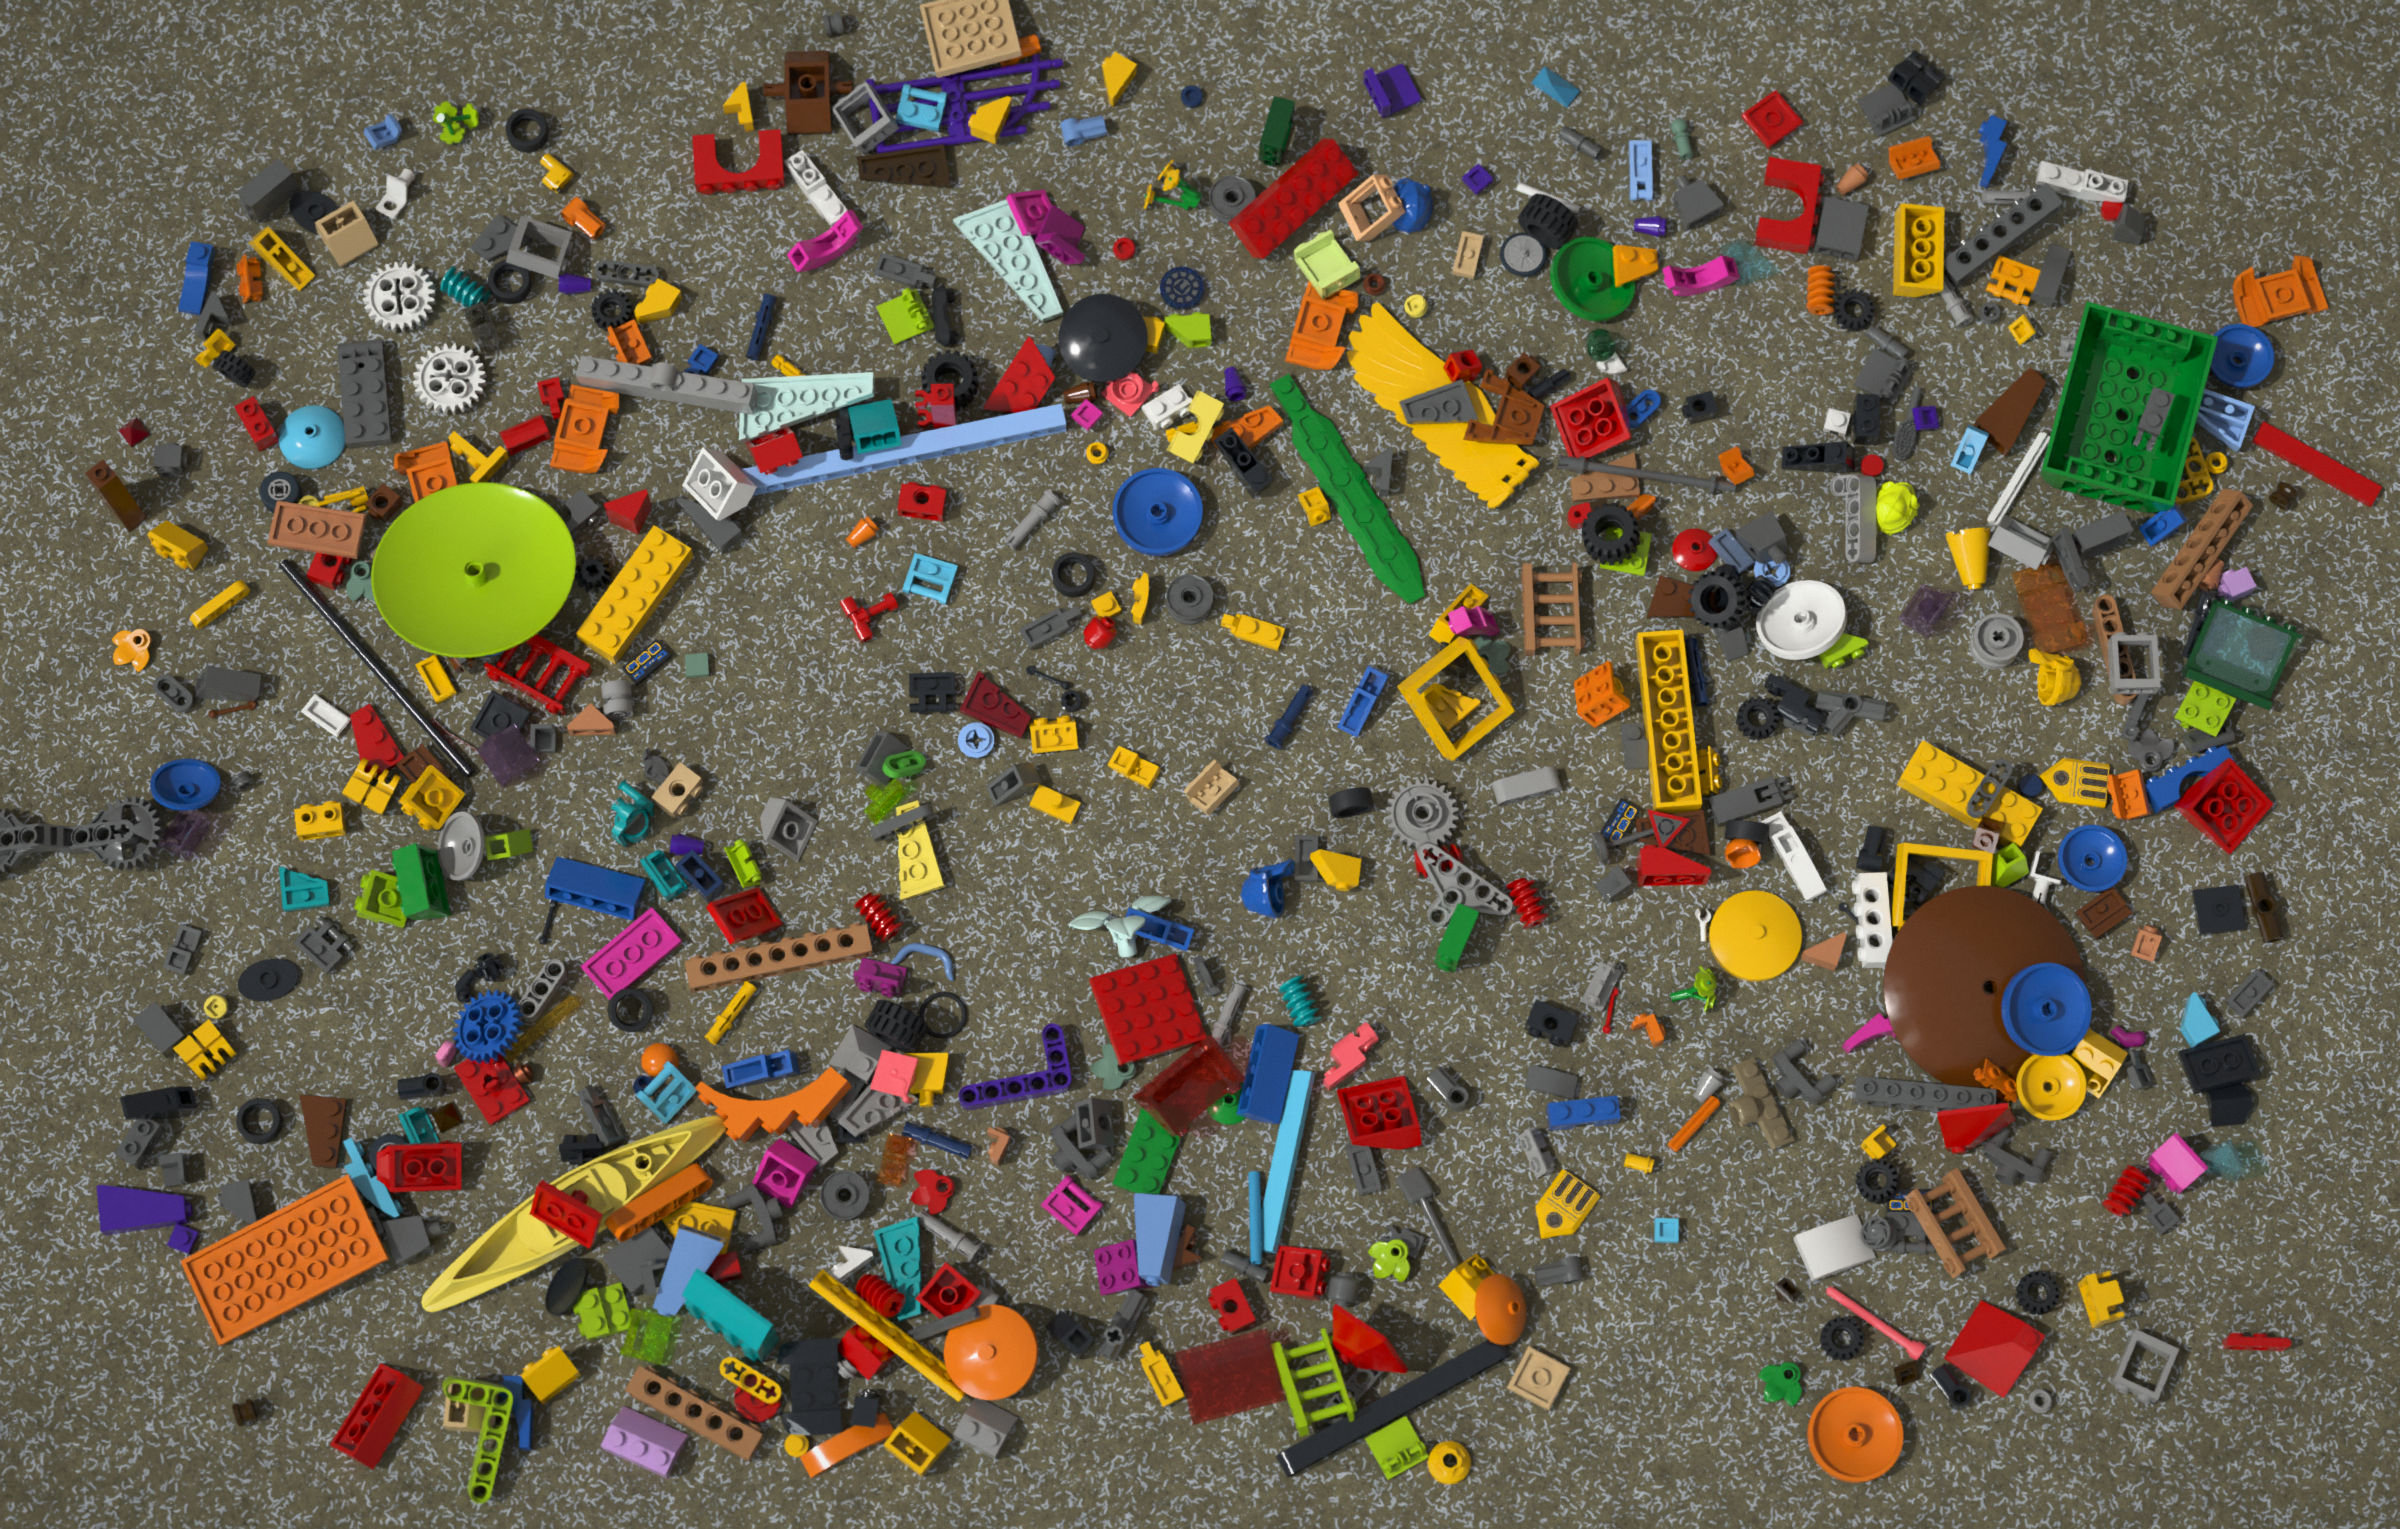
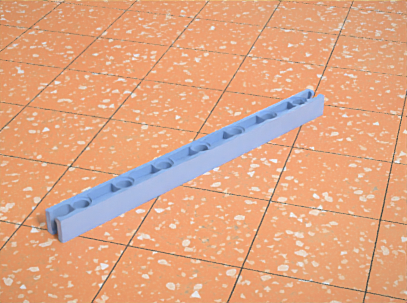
(914, 449)

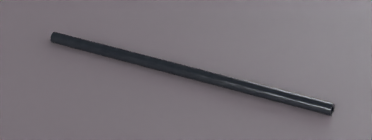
(380, 672)

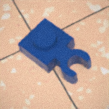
(701, 361)

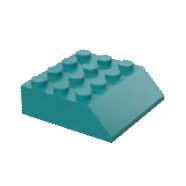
(730, 1316)

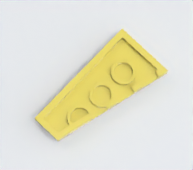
(917, 859)

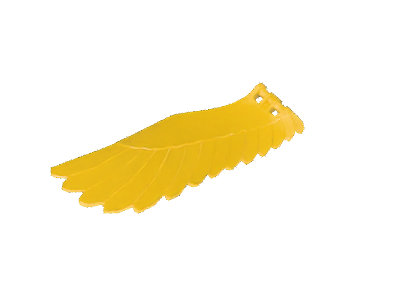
(1398, 368)

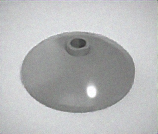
(461, 846)

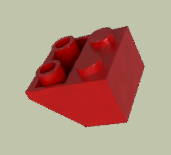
(865, 1352)

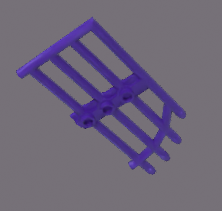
(956, 107)

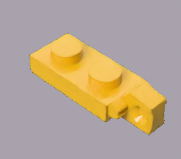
(1254, 630)
(1160, 1375)

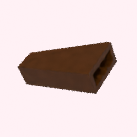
(2011, 410)
(115, 495)

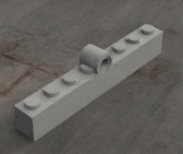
(667, 384)

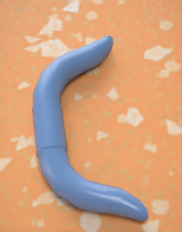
(926, 949)

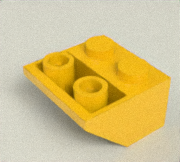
(177, 544)
(2098, 1060)
(1463, 1283)
(550, 1374)
(917, 1443)

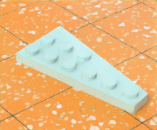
(1012, 256)
(800, 398)

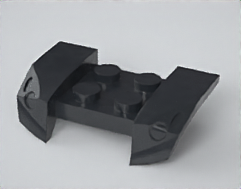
(812, 1387)

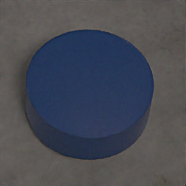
(1191, 96)
(2030, 786)

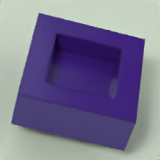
(1477, 179)
(1925, 418)
(183, 1239)

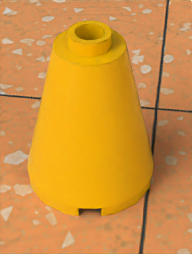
(1970, 555)

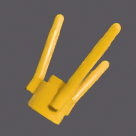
(357, 497)

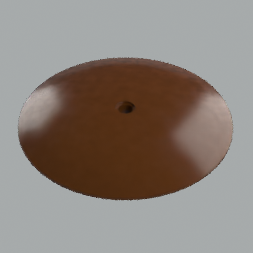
(1940, 973)

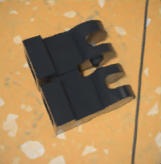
(1908, 74)
(1926, 877)

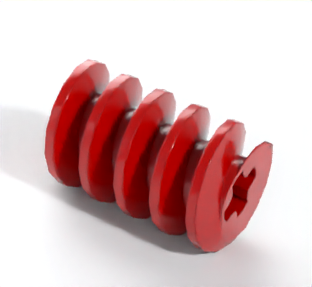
(1453, 851)
(1527, 902)
(878, 916)
(2125, 1191)
(880, 1295)

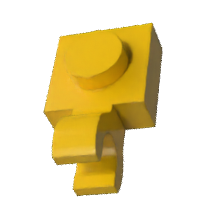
(215, 344)

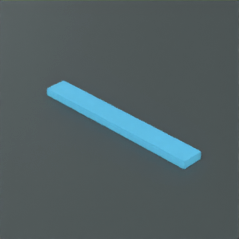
(1285, 1158)

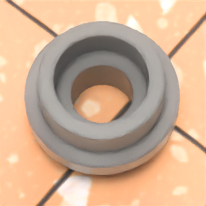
(846, 1369)
(2042, 1394)

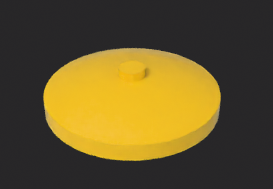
(1755, 936)

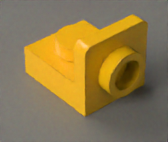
(1315, 506)

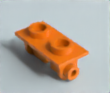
(247, 271)
(1994, 1076)

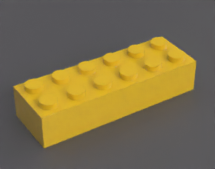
(634, 594)
(1950, 785)

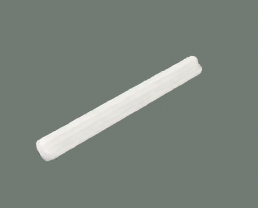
(2018, 479)

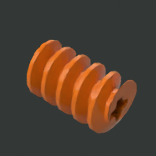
(1819, 290)

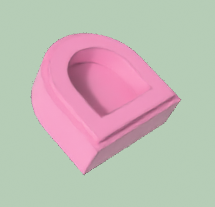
(446, 1053)

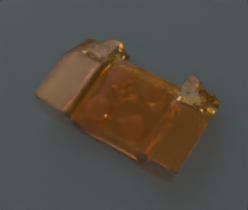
(2047, 608)

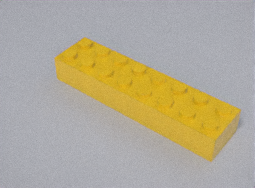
(1668, 721)

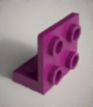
(1060, 236)
(880, 977)
(1118, 1268)

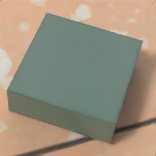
(697, 665)

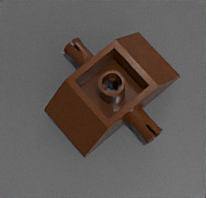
(808, 109)

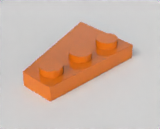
(1252, 426)

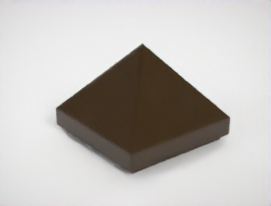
(446, 1117)
(1786, 1291)
(1906, 1373)

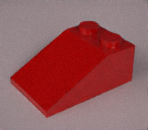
(774, 450)
(1667, 868)

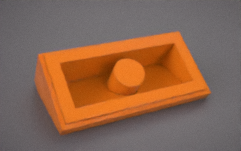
(1642, 505)

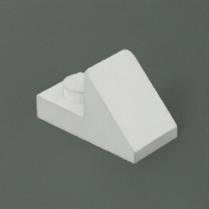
(855, 1261)

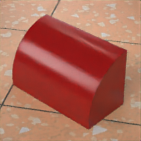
(525, 435)

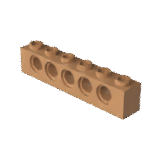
(2201, 549)
(639, 1389)

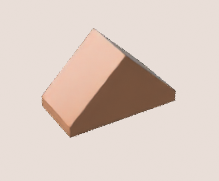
(590, 722)
(1826, 953)

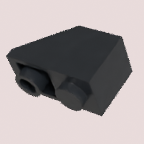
(1070, 1334)
(866, 1408)

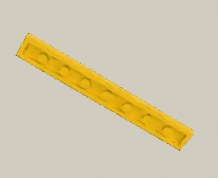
(885, 1332)

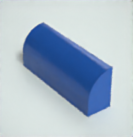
(594, 888)
(1267, 1074)

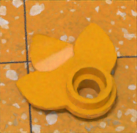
(130, 651)

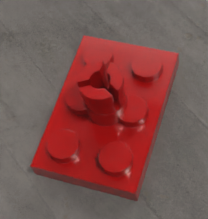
(744, 915)
(492, 1088)
(566, 1213)

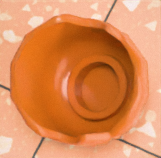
(1742, 853)
(656, 1056)

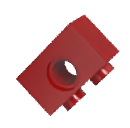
(256, 423)
(932, 510)
(327, 576)
(1231, 1292)

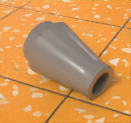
(1708, 1084)

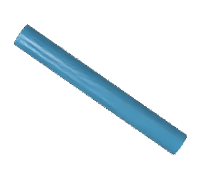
(1255, 1217)

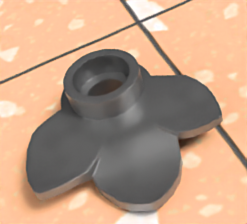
(2150, 747)

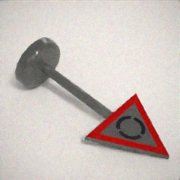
(1664, 828)

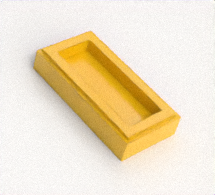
(436, 679)

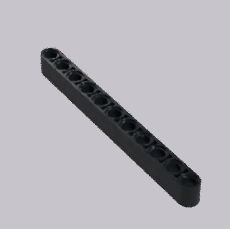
(1392, 1406)

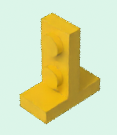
(484, 466)

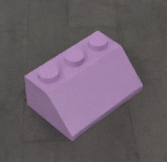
(644, 1442)

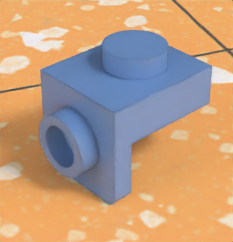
(384, 132)

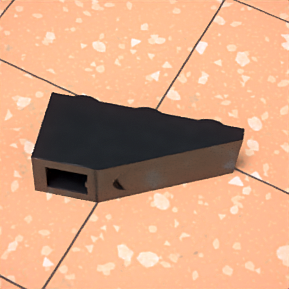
(1821, 457)
(1243, 463)
(159, 1104)

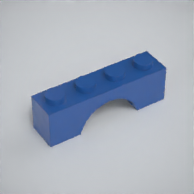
(2164, 791)

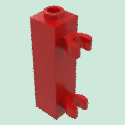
(942, 406)

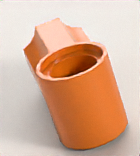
(1029, 46)
(578, 214)

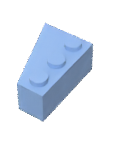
(2224, 418)

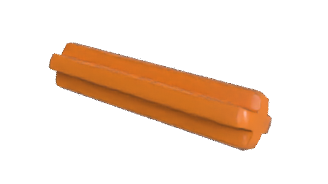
(1694, 1123)

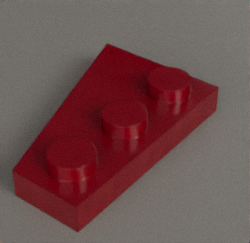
(994, 708)

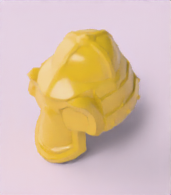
(2056, 678)

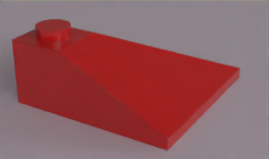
(1593, 419)
(2224, 805)
(1380, 1114)
(1971, 1126)
(1363, 1345)
(1994, 1348)

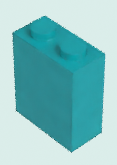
(874, 426)

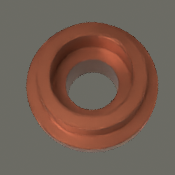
(1374, 278)
(523, 1072)

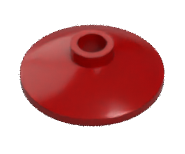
(1693, 559)

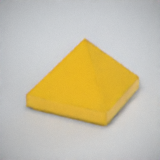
(2022, 329)

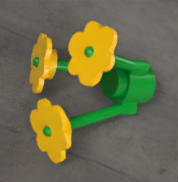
(1189, 194)

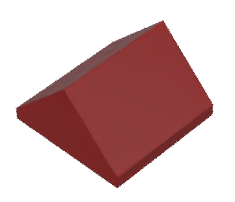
(629, 511)

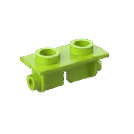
(746, 870)

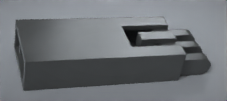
(1743, 801)

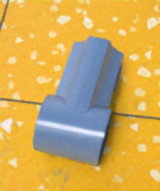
(1077, 130)

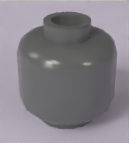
(1343, 1289)

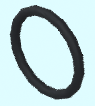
(954, 997)

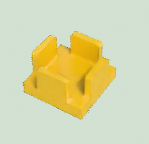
(2101, 1298)

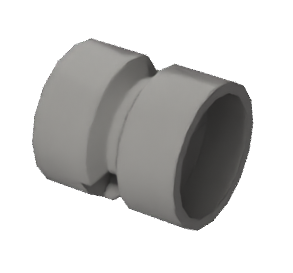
(617, 699)

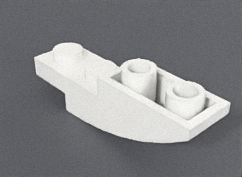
(2083, 185)
(815, 187)
(1794, 857)

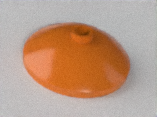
(1500, 1309)

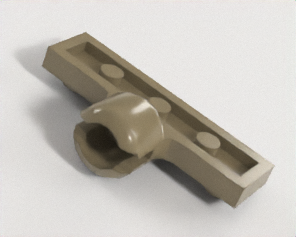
(1758, 1105)

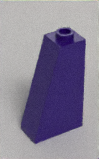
(137, 1210)

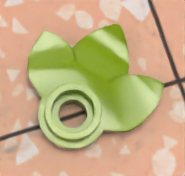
(1388, 1262)

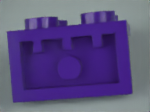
(1391, 89)

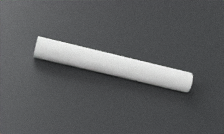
(1532, 191)

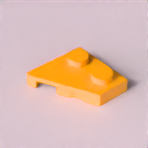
(1633, 263)

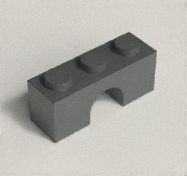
(583, 513)

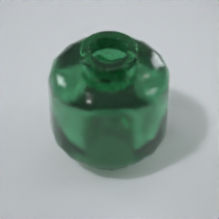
(1600, 345)

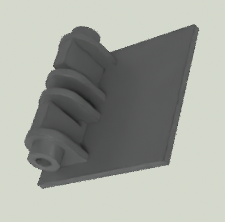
(1887, 109)
(1884, 376)

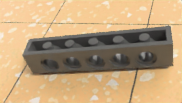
(2042, 195)
(1918, 1095)

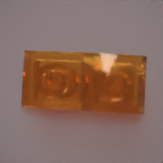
(894, 1160)

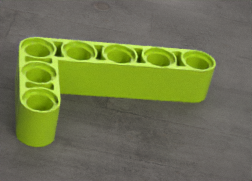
(487, 1431)

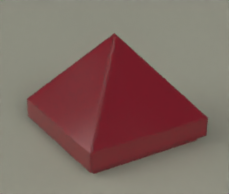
(134, 432)

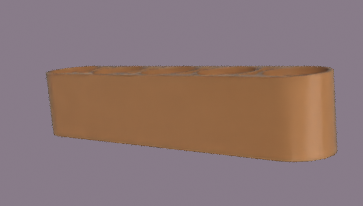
(2112, 618)

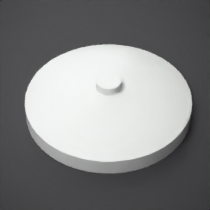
(1802, 620)

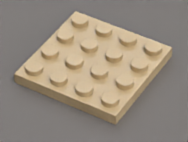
(969, 34)

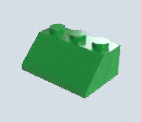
(420, 882)

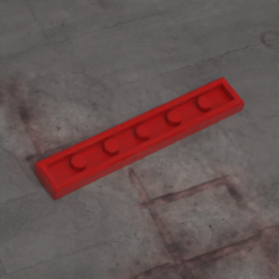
(2316, 464)

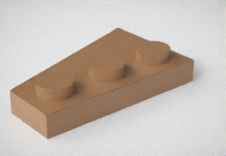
(1600, 486)

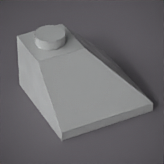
(786, 827)
(859, 1054)

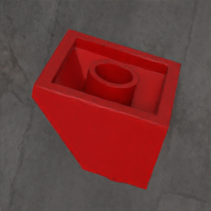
(948, 1292)

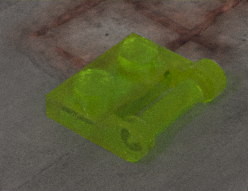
(653, 1340)

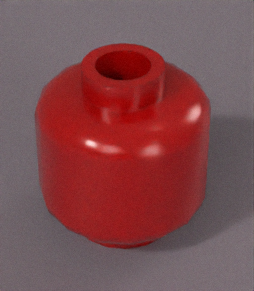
(1100, 632)

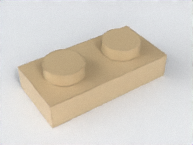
(1467, 255)

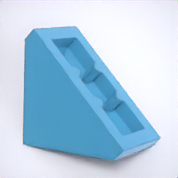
(1555, 86)

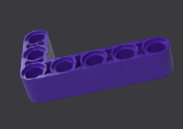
(1025, 1081)

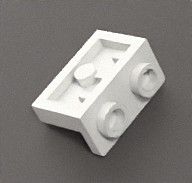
(1167, 407)

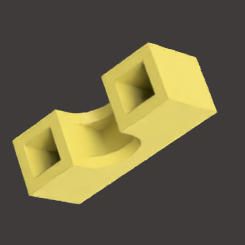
(1207, 411)

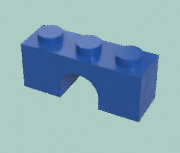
(1584, 1111)

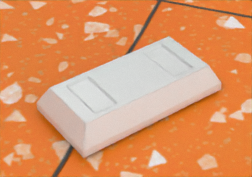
(325, 715)

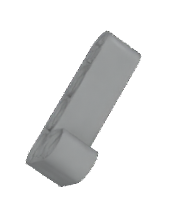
(1860, 515)

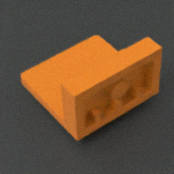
(1597, 696)

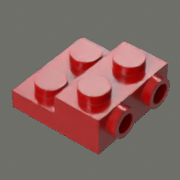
(1300, 1272)

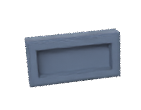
(1731, 551)

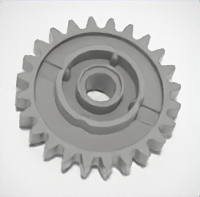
(1421, 798)

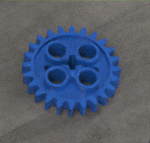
(488, 1026)

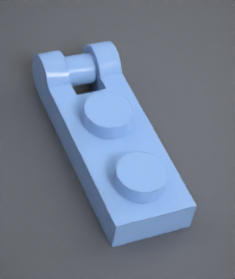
(1640, 169)

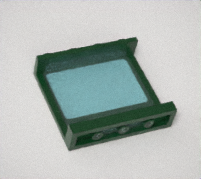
(2241, 652)

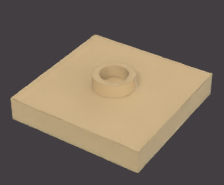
(1538, 1378)

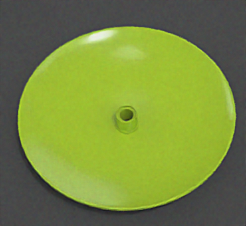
(479, 528)

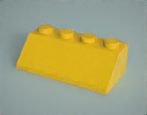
(1918, 250)

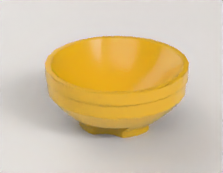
(1443, 1473)

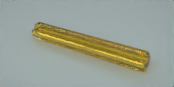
(541, 1027)

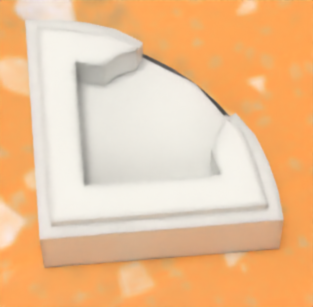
(1613, 365)

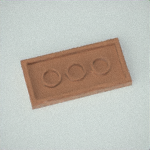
(317, 529)

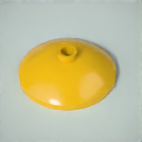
(2066, 1083)

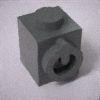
(170, 460)

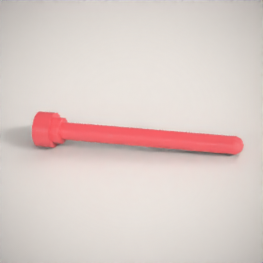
(1913, 1348)

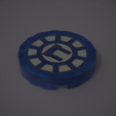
(1181, 288)

